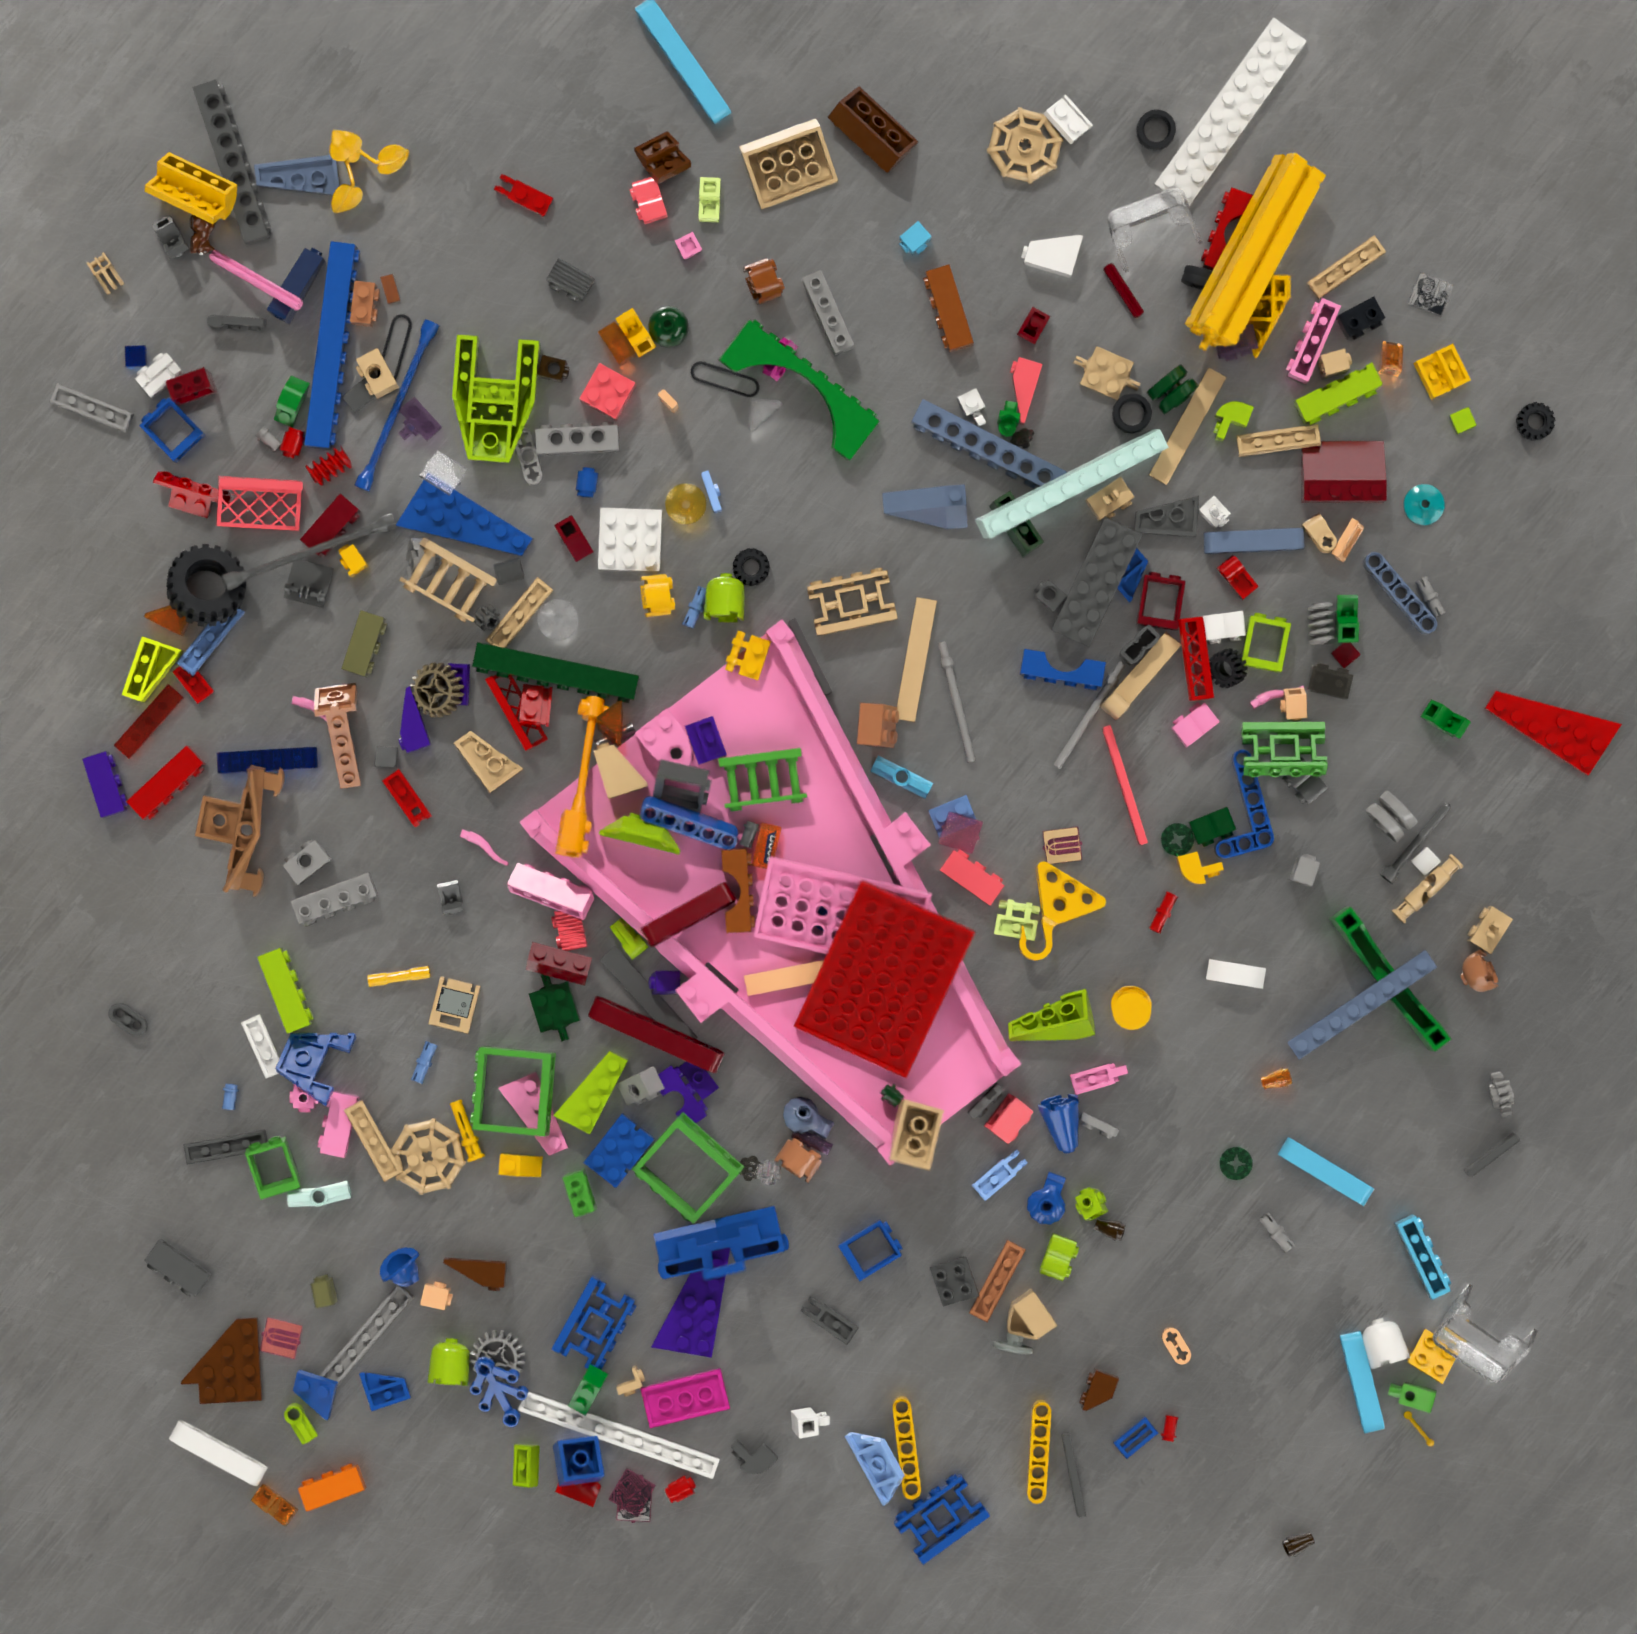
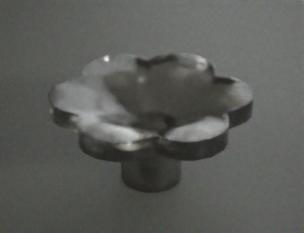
(1022, 438)
(752, 1162)

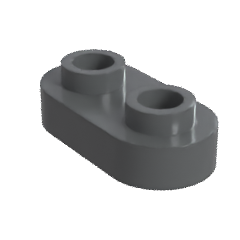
(127, 1021)

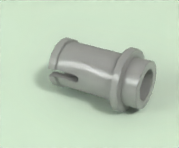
(268, 439)

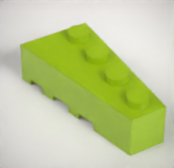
(1338, 393)

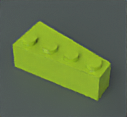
(589, 1099)

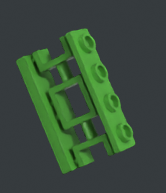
(1284, 734)

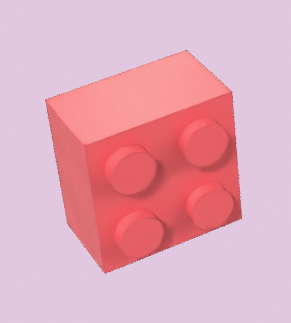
(607, 391)

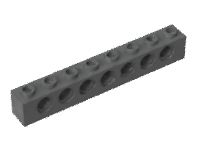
(204, 94)

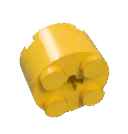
(656, 595)

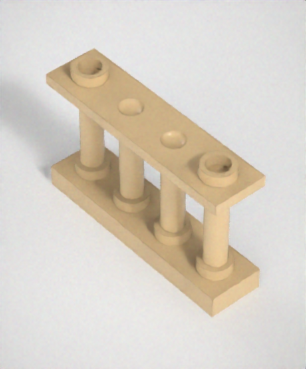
(464, 570)

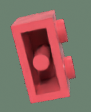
(1009, 1118)

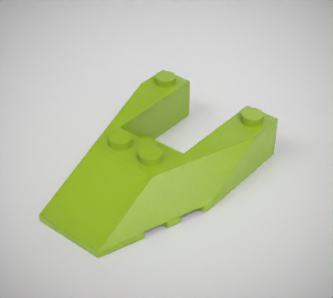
(493, 409)

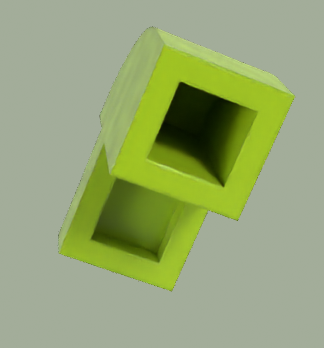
(1231, 412)

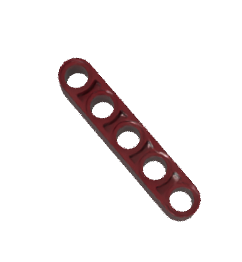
(688, 914)

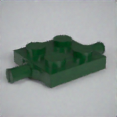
(554, 1007)

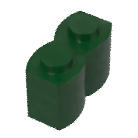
(1212, 826)

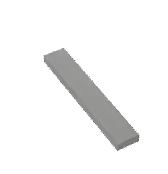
(367, 1334)

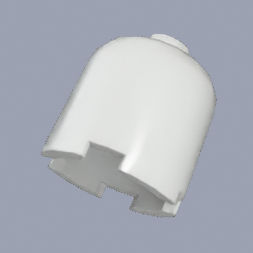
(1384, 1343)

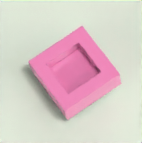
(688, 245)

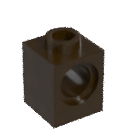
(546, 362)

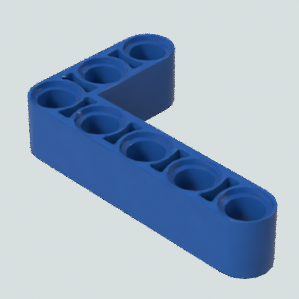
(1259, 807)

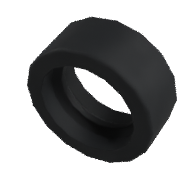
(1171, 129)
(1135, 398)

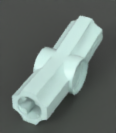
(332, 1193)

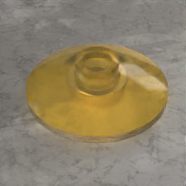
(682, 493)

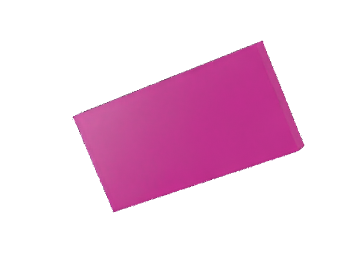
(685, 1398)

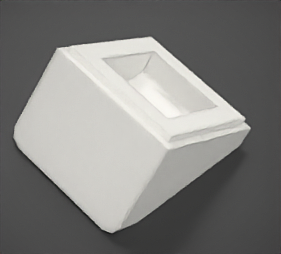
(1425, 861)

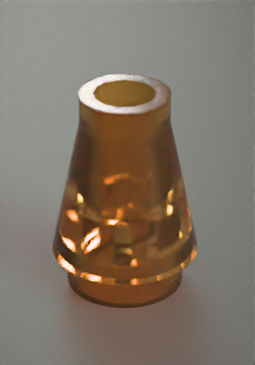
(1277, 1079)

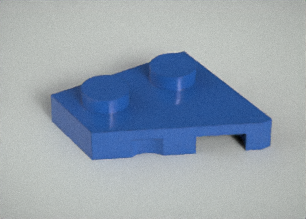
(1133, 575)
(316, 1392)

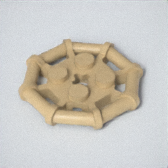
(1031, 155)
(439, 1153)

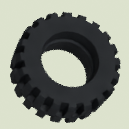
(192, 607)

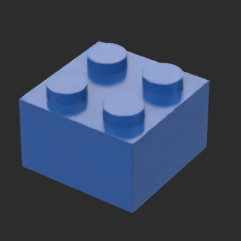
(578, 1460)

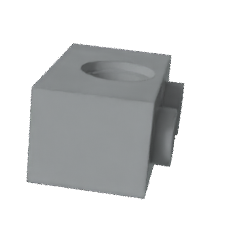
(318, 856)
(1304, 870)
(641, 1087)

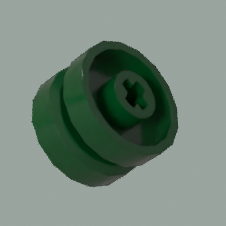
(1173, 390)

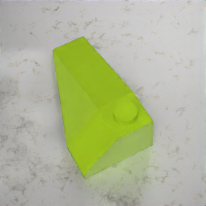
(1063, 1020)

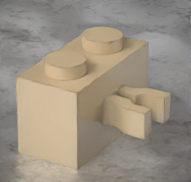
(1110, 498)
(1489, 929)

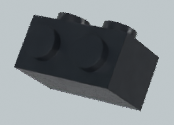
(1361, 317)

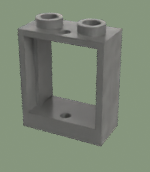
(685, 774)

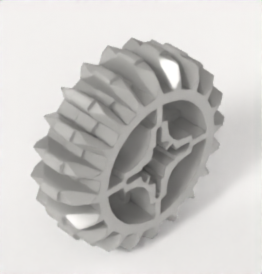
(488, 1352)

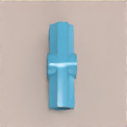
(888, 771)

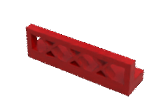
(1199, 657)
(508, 711)

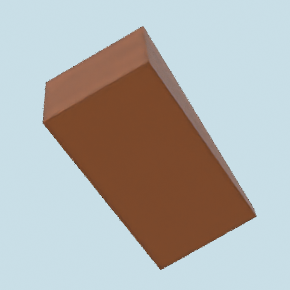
(390, 288)

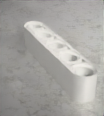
(218, 1453)

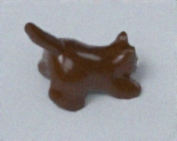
(200, 239)

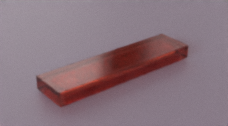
(149, 721)

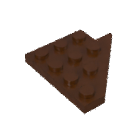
(230, 1366)

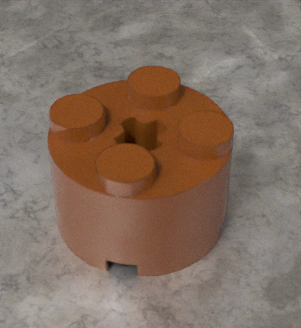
(763, 281)

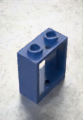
(187, 444)
(856, 1267)

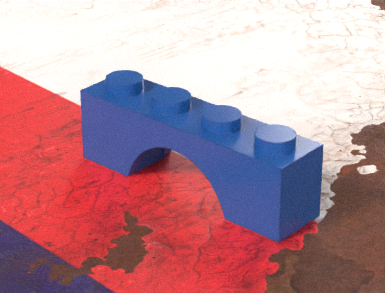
(1035, 665)

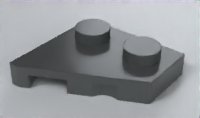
(992, 1095)

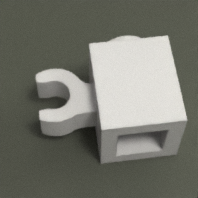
(972, 405)
(1214, 513)
(806, 1422)

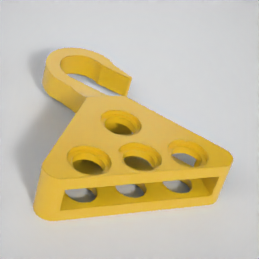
(1073, 905)

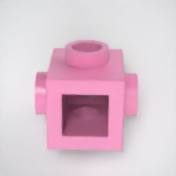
(298, 1102)

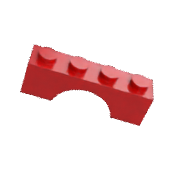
(1234, 207)

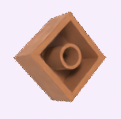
(877, 725)

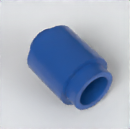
(586, 482)

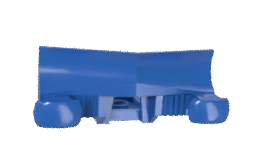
(691, 1246)

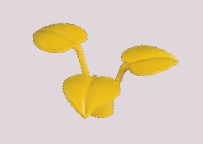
(347, 147)

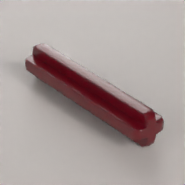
(1123, 290)

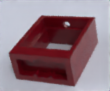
(183, 386)
(1173, 580)

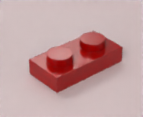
(195, 685)

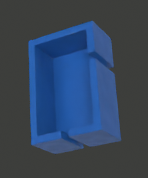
(619, 1150)

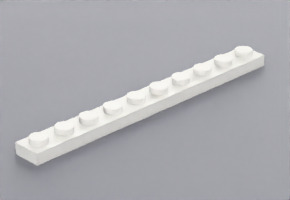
(620, 1435)

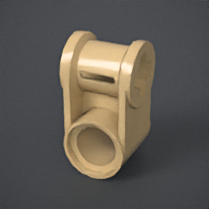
(1317, 531)

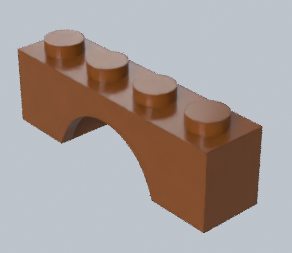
(739, 917)

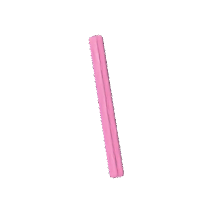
(256, 280)

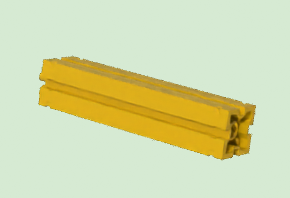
(1254, 250)

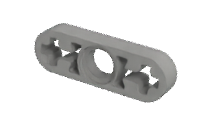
(537, 469)

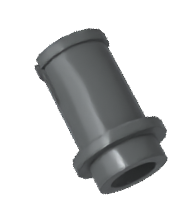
(749, 834)

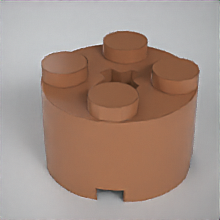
(798, 1160)

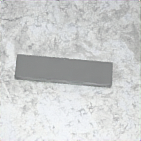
(91, 407)

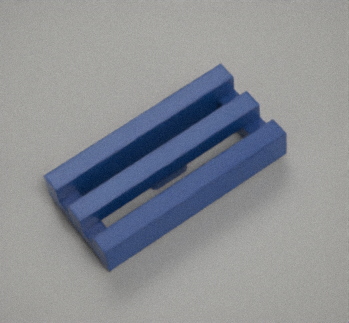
(1122, 1448)

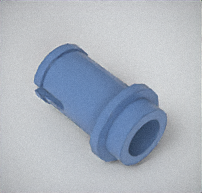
(230, 1093)

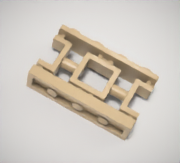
(855, 619)

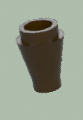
(1111, 1229)
(1296, 1544)

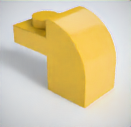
(635, 332)
(1193, 871)

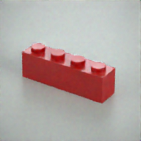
(166, 782)

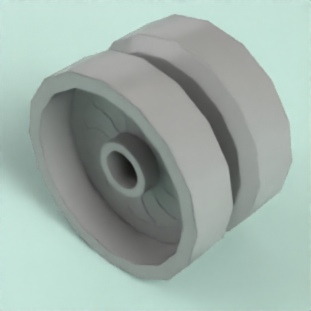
(1392, 814)

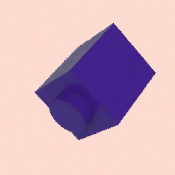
(664, 982)

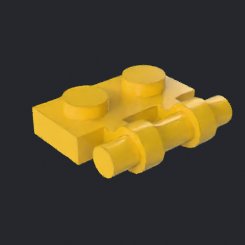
(754, 656)

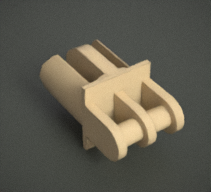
(104, 272)

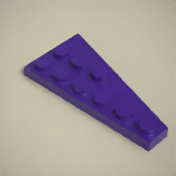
(695, 1313)

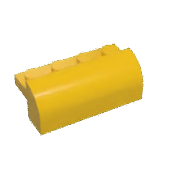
(192, 188)

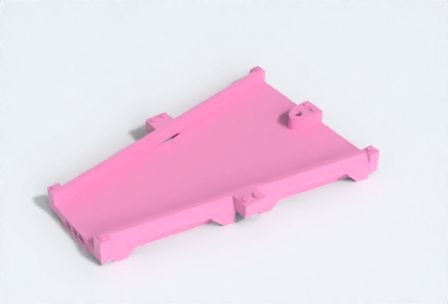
(826, 831)

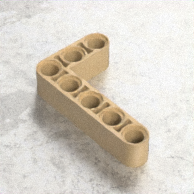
(1140, 676)

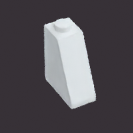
(1053, 254)

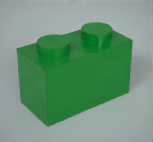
(588, 1390)

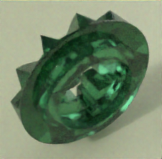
(1186, 842)
(1241, 1171)

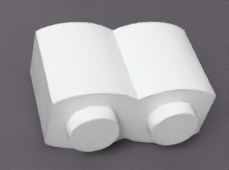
(1224, 626)

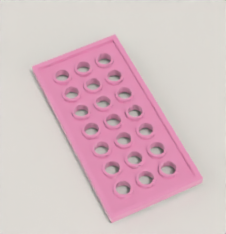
(817, 878)

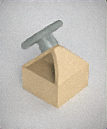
(1026, 1319)

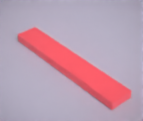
(1124, 785)

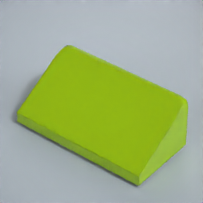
(526, 1465)

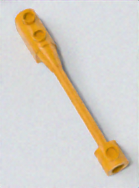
(574, 821)

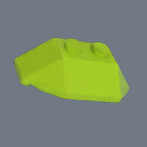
(639, 832)

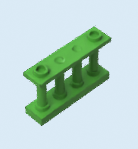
(750, 762)

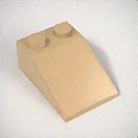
(915, 1134)

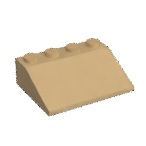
(788, 163)

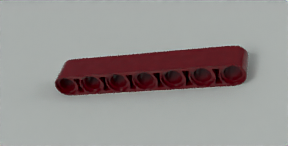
(656, 1034)

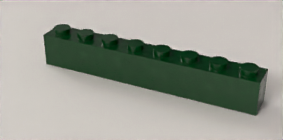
(555, 671)

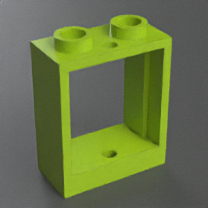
(1259, 663)

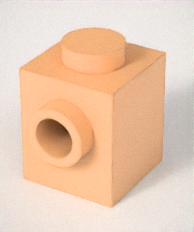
(1294, 703)
(436, 1296)

